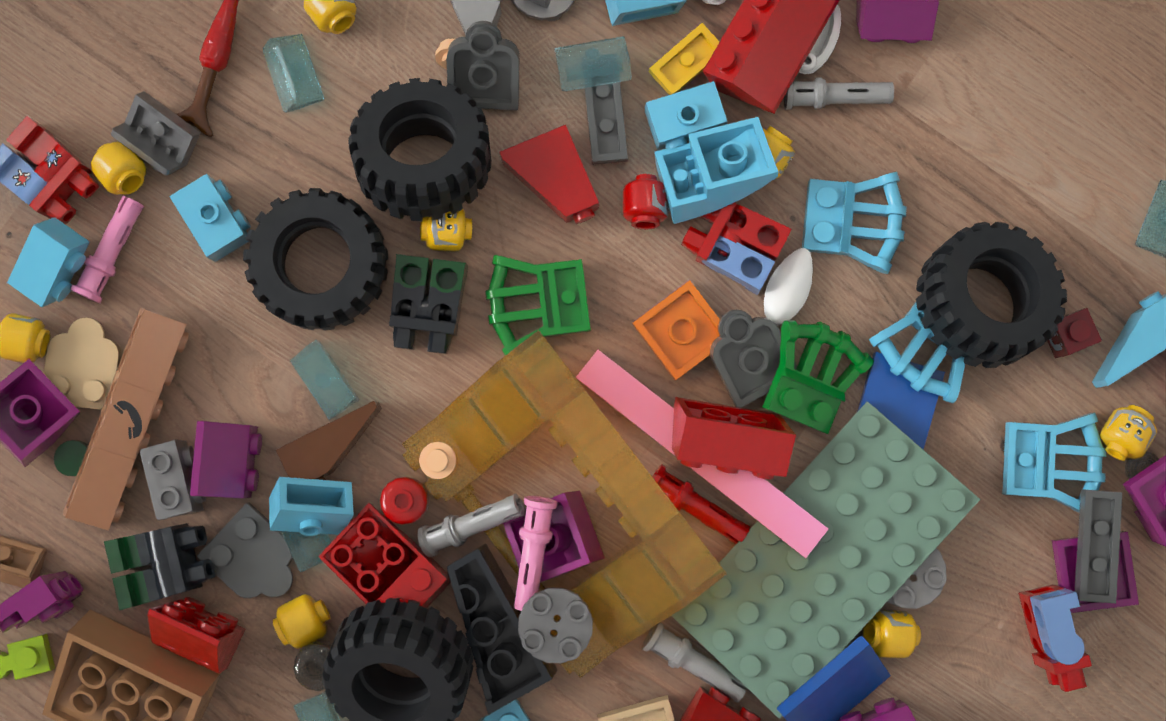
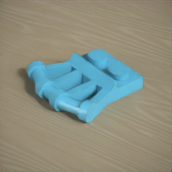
(830, 219)
(900, 363)
(1031, 459)

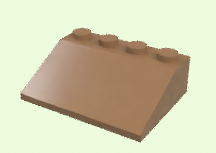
(123, 676)

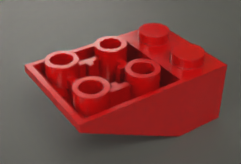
(383, 562)
(195, 633)

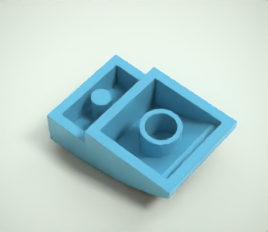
(715, 168)

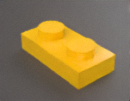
(685, 60)

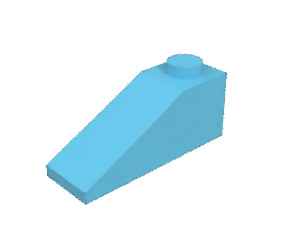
(1138, 341)

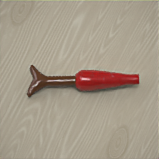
(213, 58)

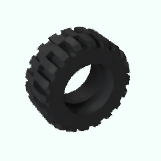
(416, 111)
(277, 233)
(1025, 272)
(403, 637)

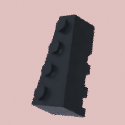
(492, 630)

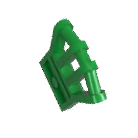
(560, 293)
(809, 398)

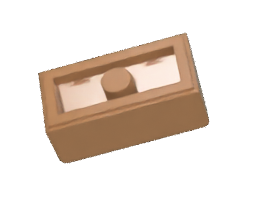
(20, 562)

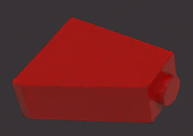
(554, 174)

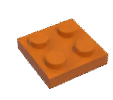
(680, 329)

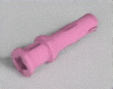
(101, 264)
(535, 536)

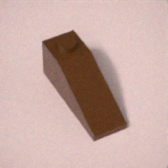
(326, 447)

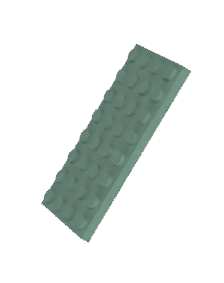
(790, 615)

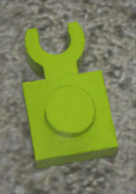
(27, 657)

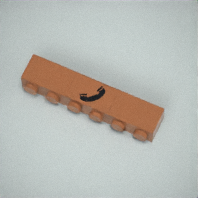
(125, 419)

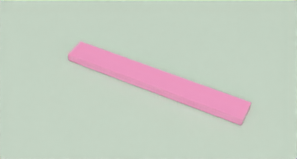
(747, 491)

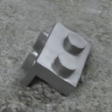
(157, 134)
(169, 479)

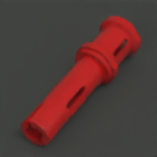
(710, 514)

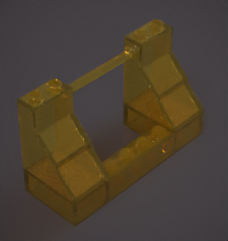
(509, 406)

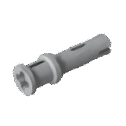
(819, 93)
(457, 529)
(681, 654)

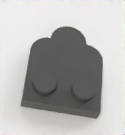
(485, 67)
(746, 355)
(250, 556)

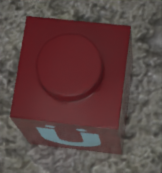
(1074, 334)

